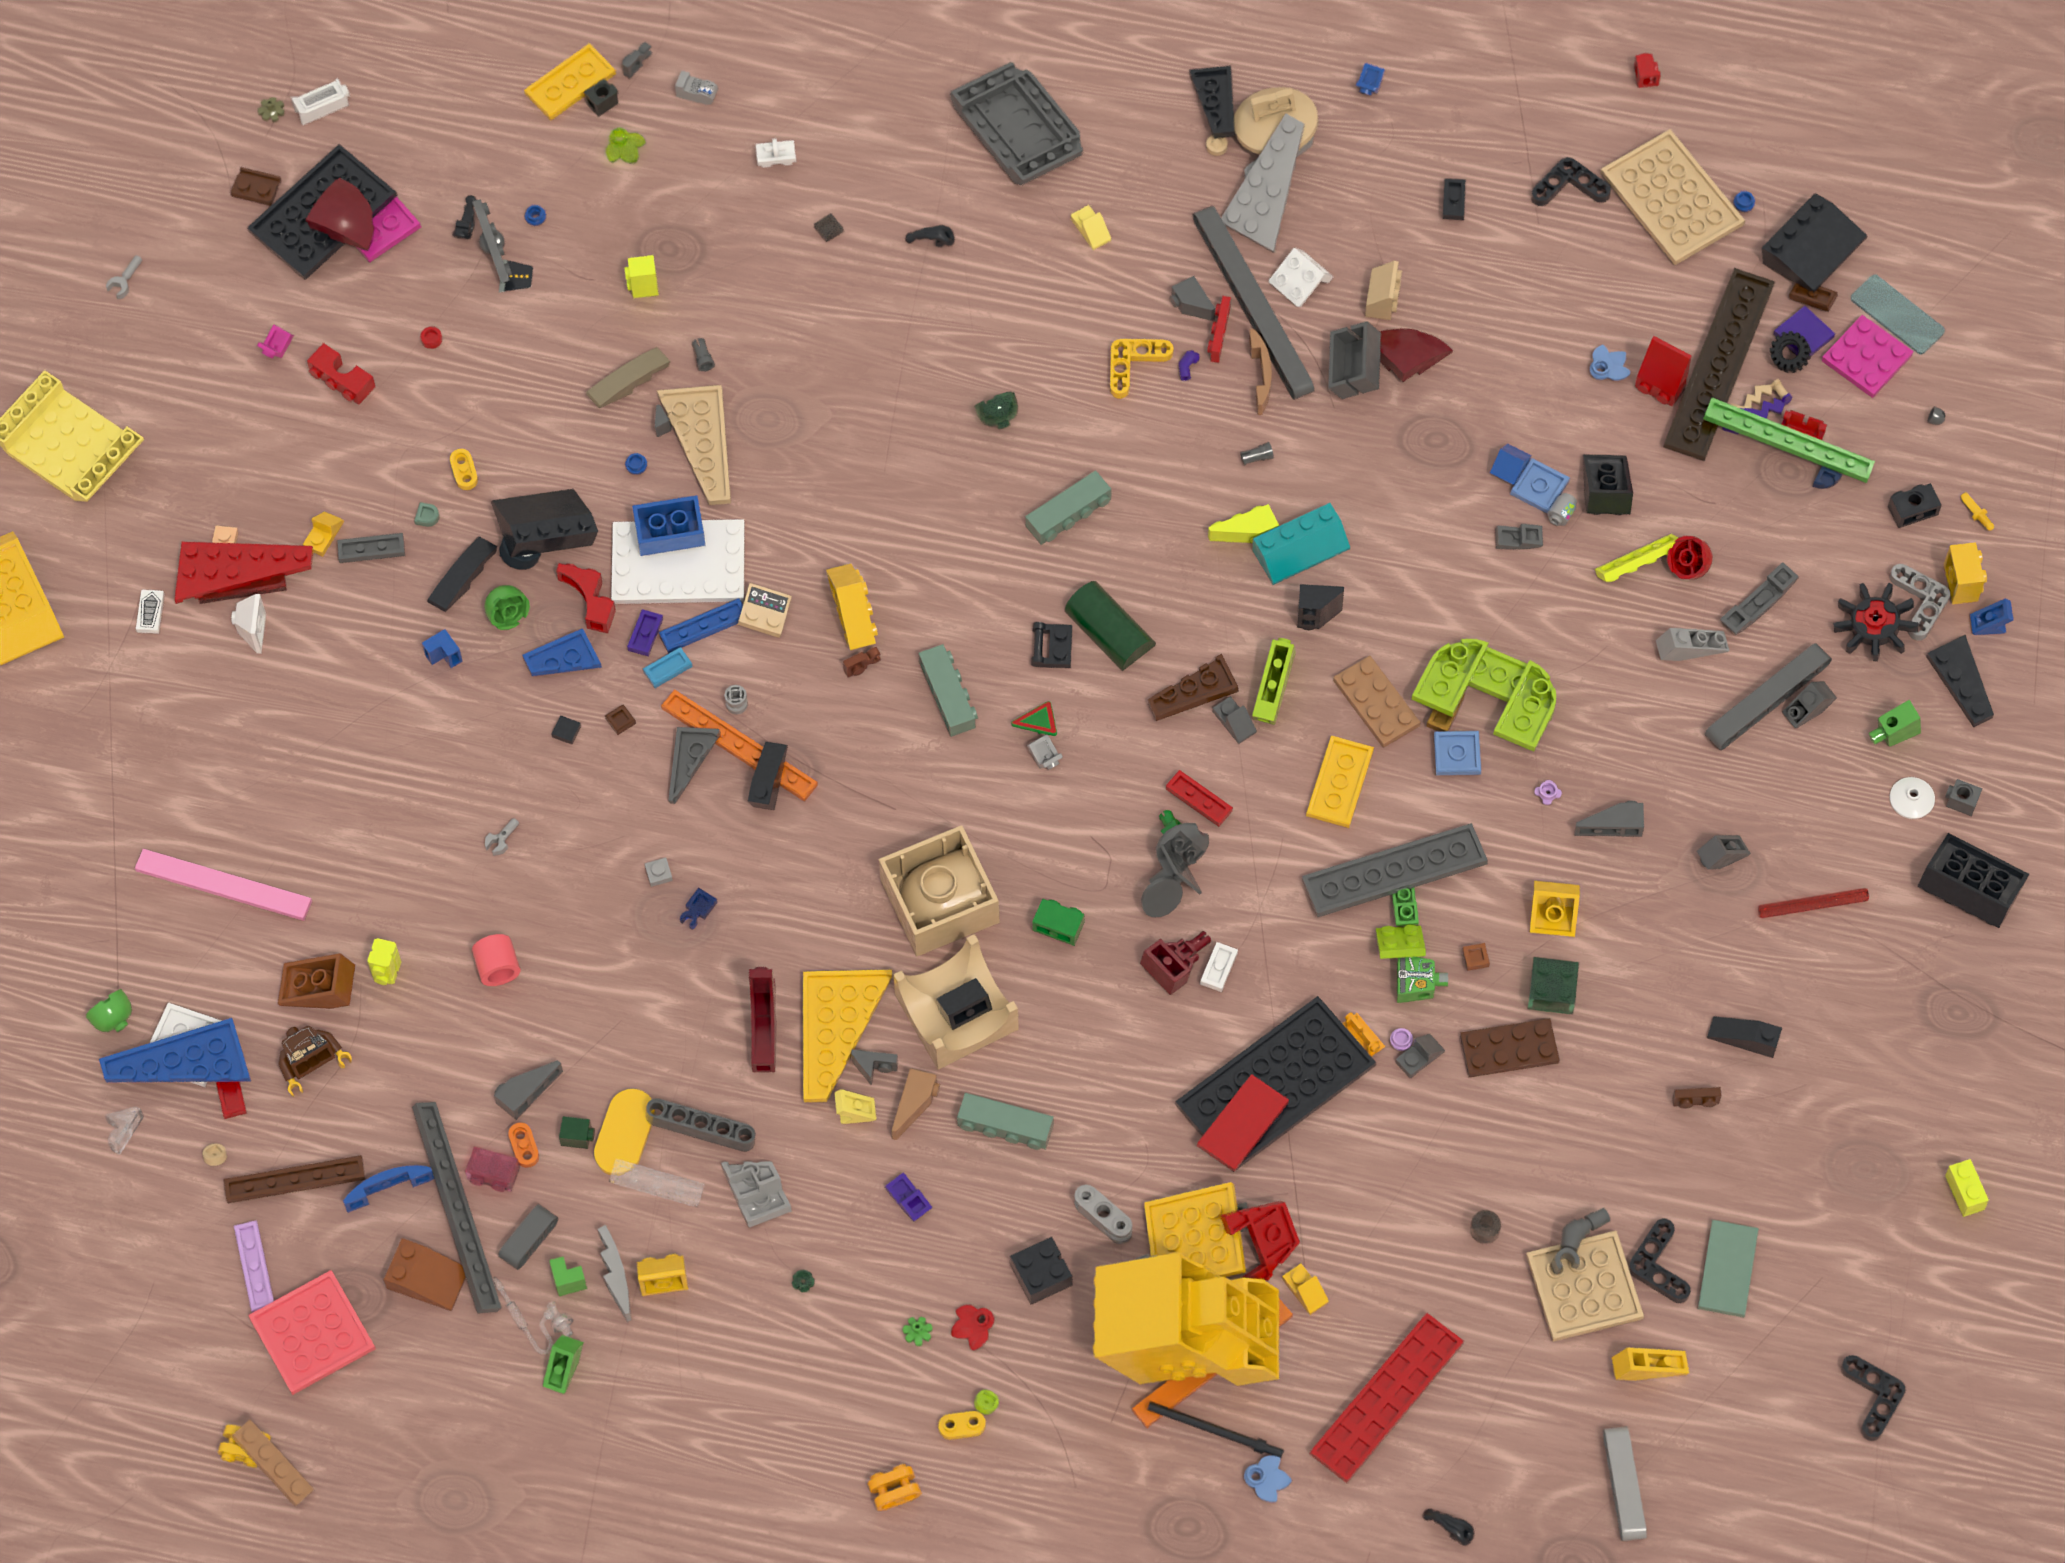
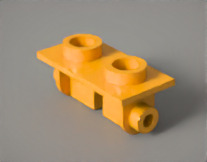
(1363, 1033)

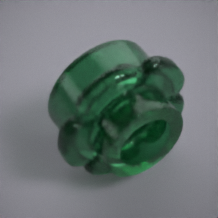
(803, 1275)

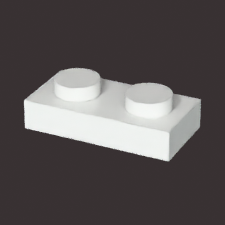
(1219, 967)

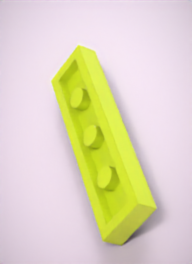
(1631, 561)

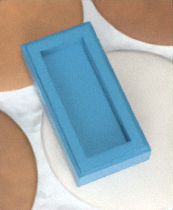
(667, 667)

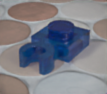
(699, 906)

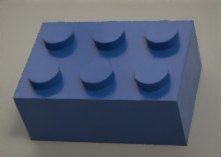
(669, 525)

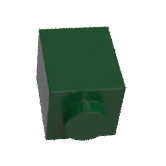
(576, 1132)

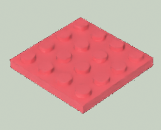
(312, 1332)

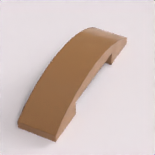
(1259, 350)

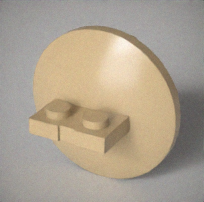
(1263, 111)

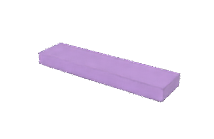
(254, 1265)

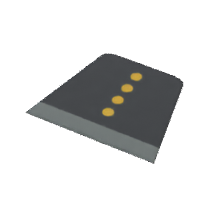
(520, 278)

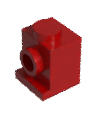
(1646, 70)

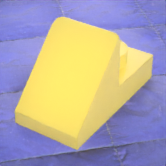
(1091, 227)
(854, 1107)

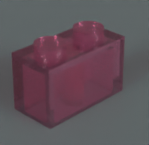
(492, 1169)

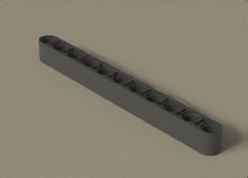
(1253, 302)

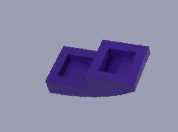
(908, 1197)

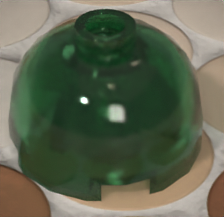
(998, 410)

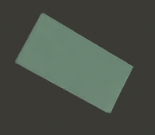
(1728, 1268)

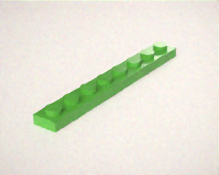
(1789, 440)

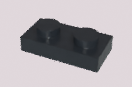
(1454, 199)

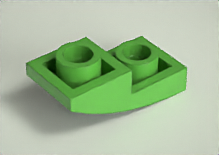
(1405, 907)

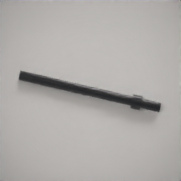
(1258, 1445)

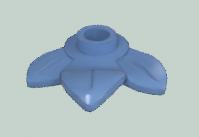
(1611, 363)
(1270, 1479)

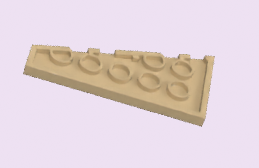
(700, 428)

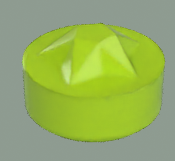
(986, 1402)

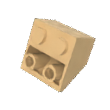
(1383, 291)

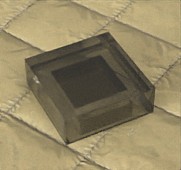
(828, 227)

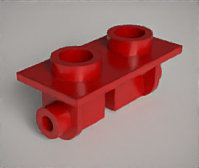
(1813, 427)

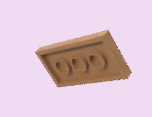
(1376, 701)

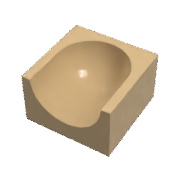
(939, 890)

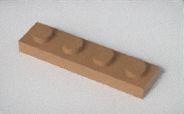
(272, 1463)

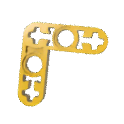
(1130, 354)

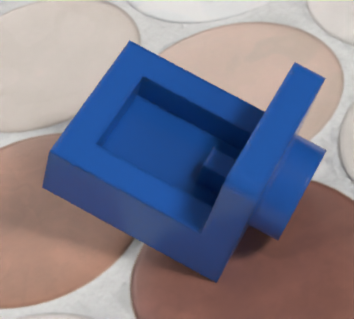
(1370, 79)

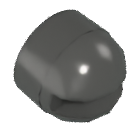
(1936, 416)

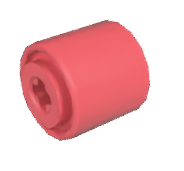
(496, 960)

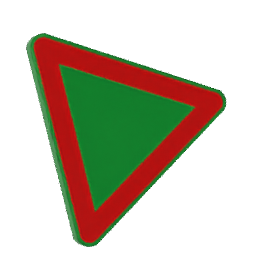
(1038, 720)

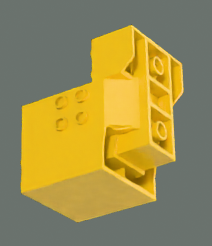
(1183, 1320)

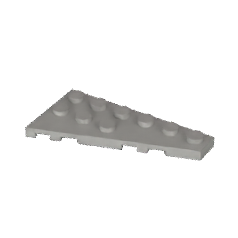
(1264, 193)

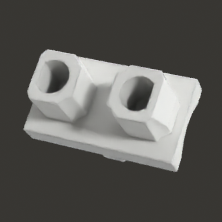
(775, 153)

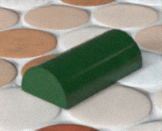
(1108, 625)

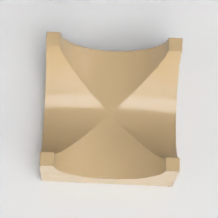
(918, 999)

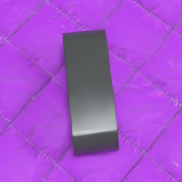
(528, 1237)

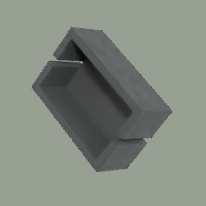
(1354, 361)

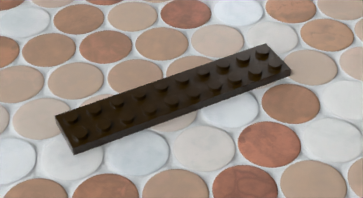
(1719, 362)

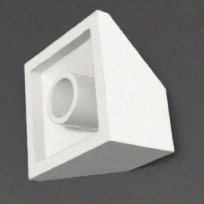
(250, 621)

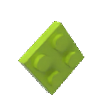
(1400, 941)

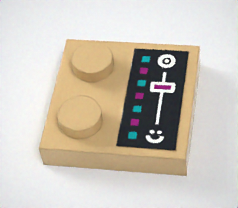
(764, 610)

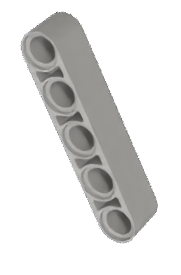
(1624, 1483)

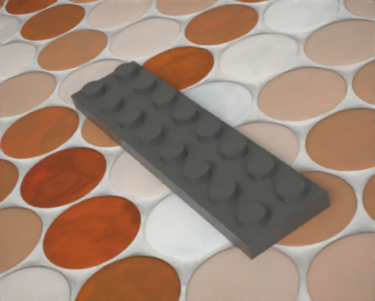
(1394, 870)

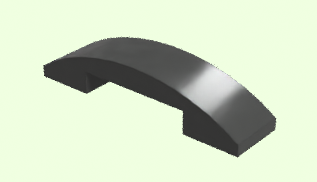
(1761, 600)

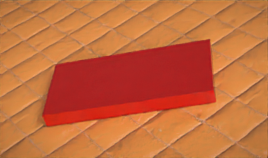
(1242, 1123)

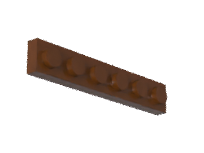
(294, 1179)

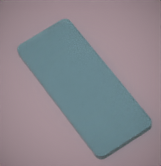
(1897, 314)

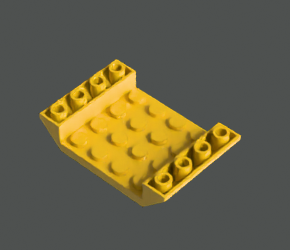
(24, 609)

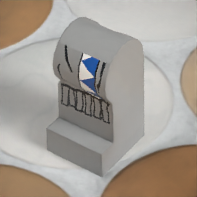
(695, 89)

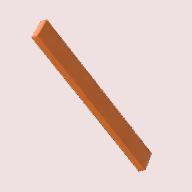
(735, 742)
(1174, 1392)

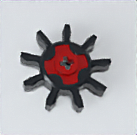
(1879, 610)

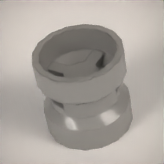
(734, 704)

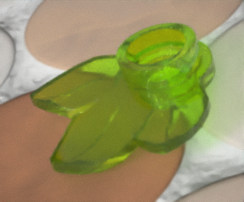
(626, 148)

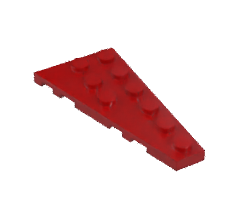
(229, 566)

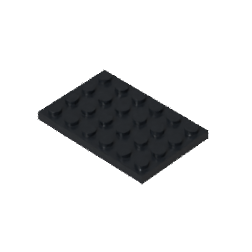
(284, 223)

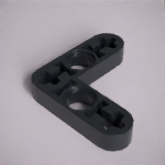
(1566, 177)
(1652, 1268)
(1882, 1389)

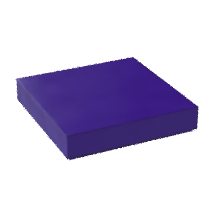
(1809, 326)

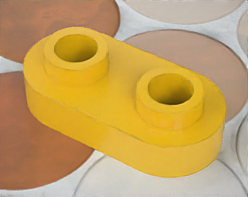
(464, 470)
(962, 1427)

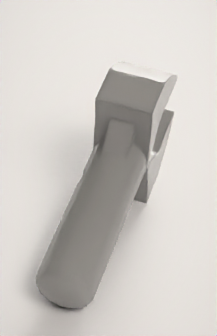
(501, 837)

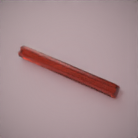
(1813, 903)

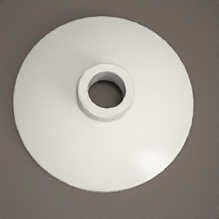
(1910, 806)

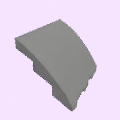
(757, 1191)

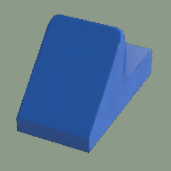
(1992, 618)

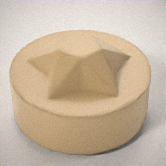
(1216, 146)
(214, 1154)

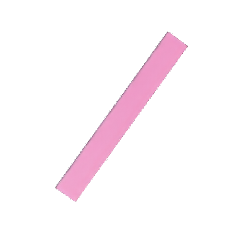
(223, 884)

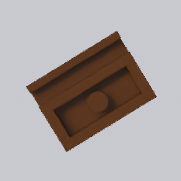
(255, 186)

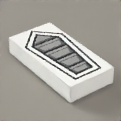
(150, 611)

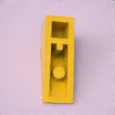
(1649, 1364)

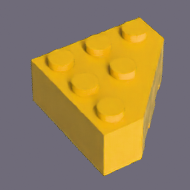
(853, 606)

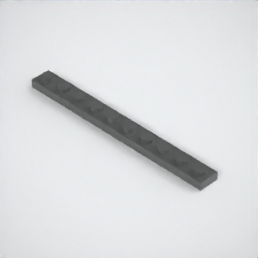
(456, 1207)

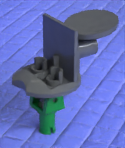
(1176, 851)

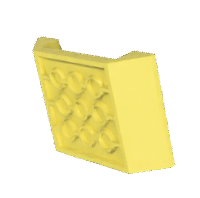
(64, 439)

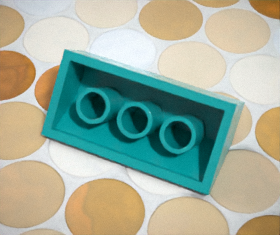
(1301, 543)

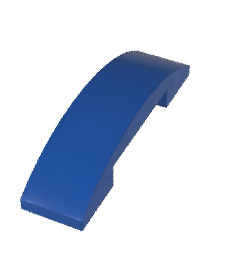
(358, 1196)

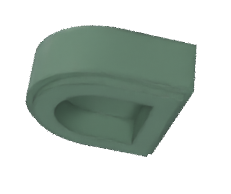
(426, 515)

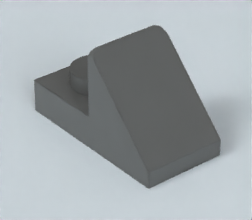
(1235, 719)
(1422, 1053)
(868, 1061)

